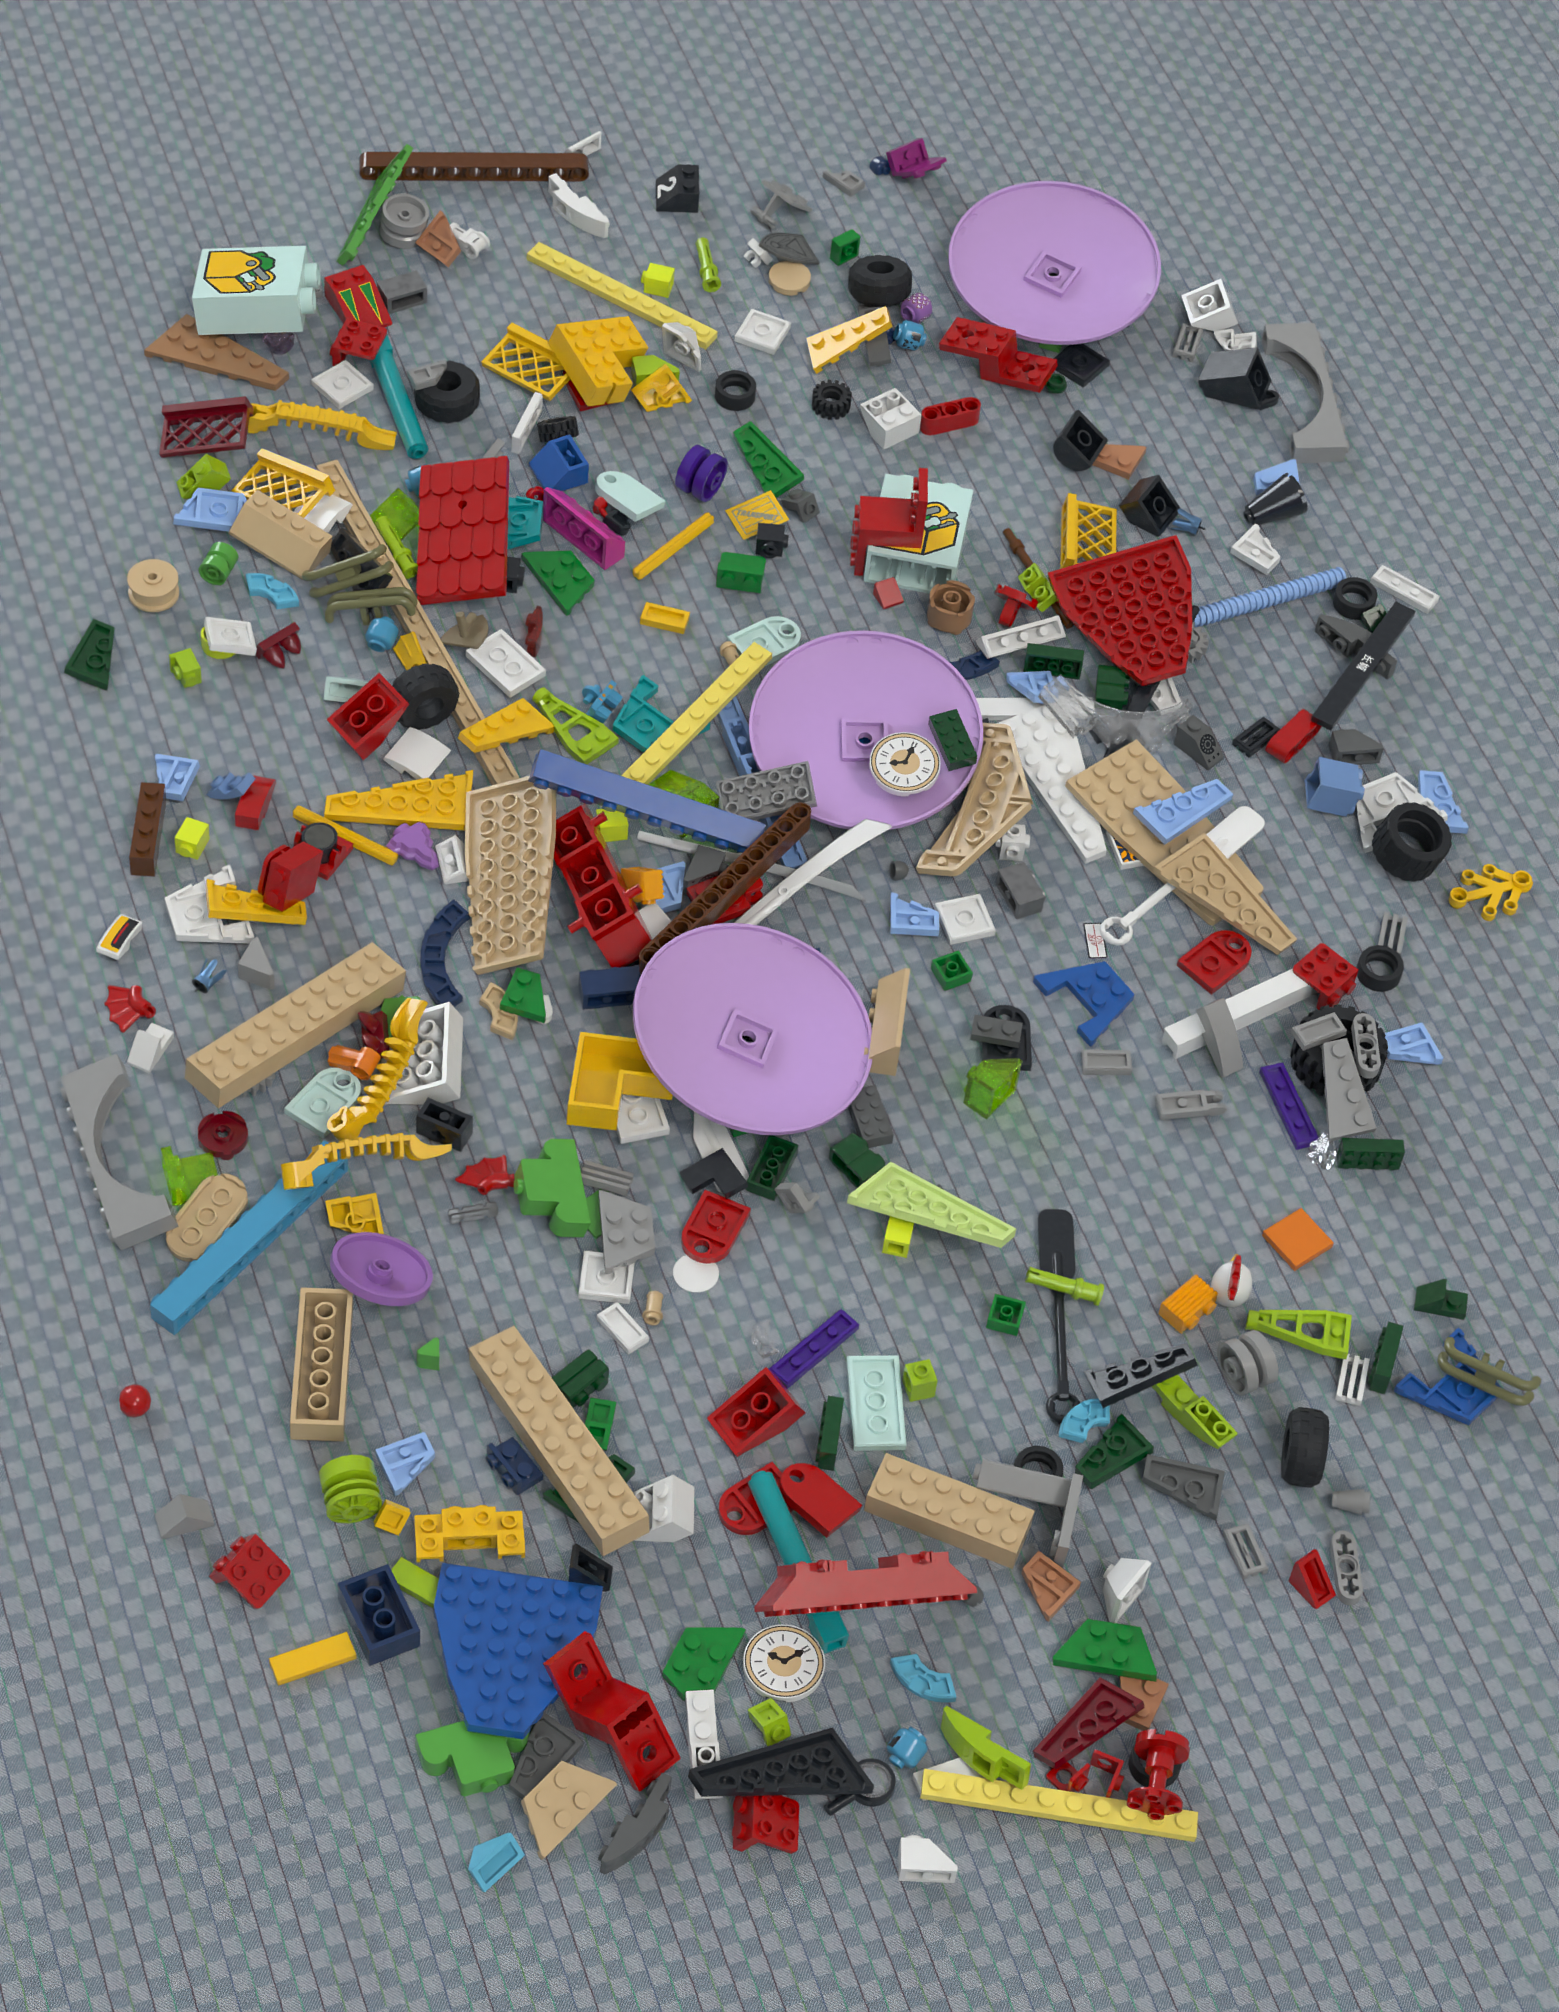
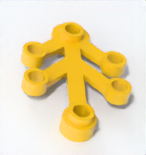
(1518, 882)

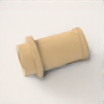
(729, 651)
(653, 1313)

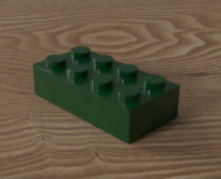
(1057, 660)
(952, 740)
(1370, 1153)
(772, 1167)
(1385, 1357)
(829, 1433)

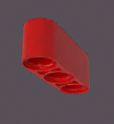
(950, 416)
(1293, 736)

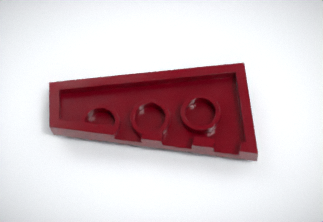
(1087, 1721)

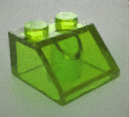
(991, 1084)

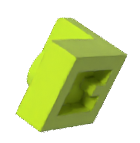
(771, 1721)

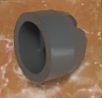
(898, 870)
(974, 1598)

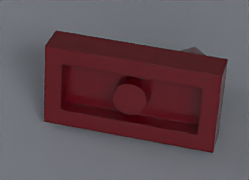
(271, 649)
(374, 1030)

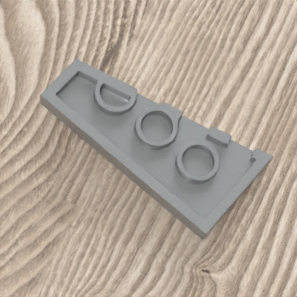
(1345, 1097)

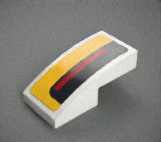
(118, 936)

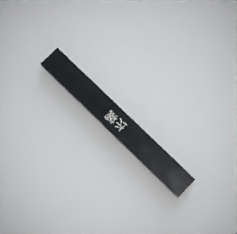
(1363, 666)

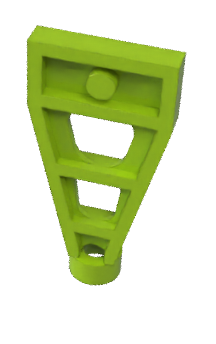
(587, 748)
(1335, 1332)

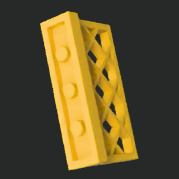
(541, 351)
(292, 473)
(1072, 534)

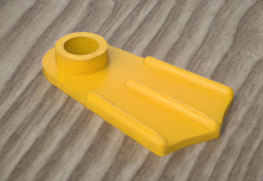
(409, 651)

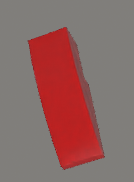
(254, 803)

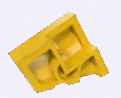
(660, 390)
(355, 1214)

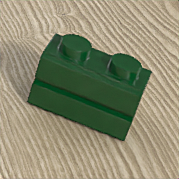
(582, 1378)

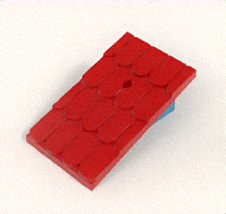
(463, 530)

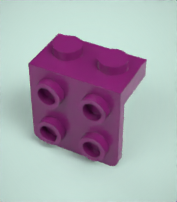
(912, 160)

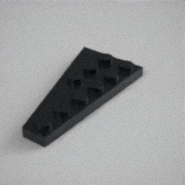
(799, 1766)

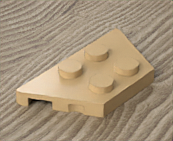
(562, 1803)

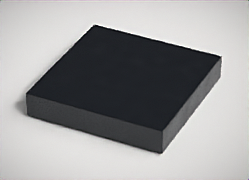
(1080, 363)

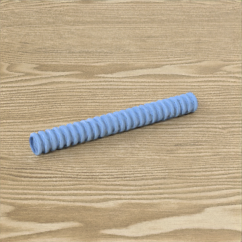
(1269, 596)

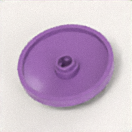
(381, 1269)

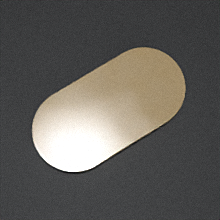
(206, 1215)

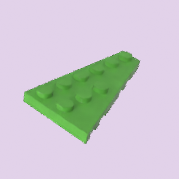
(383, 185)

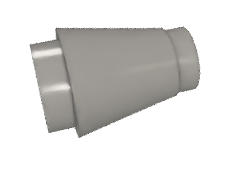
(1352, 1500)

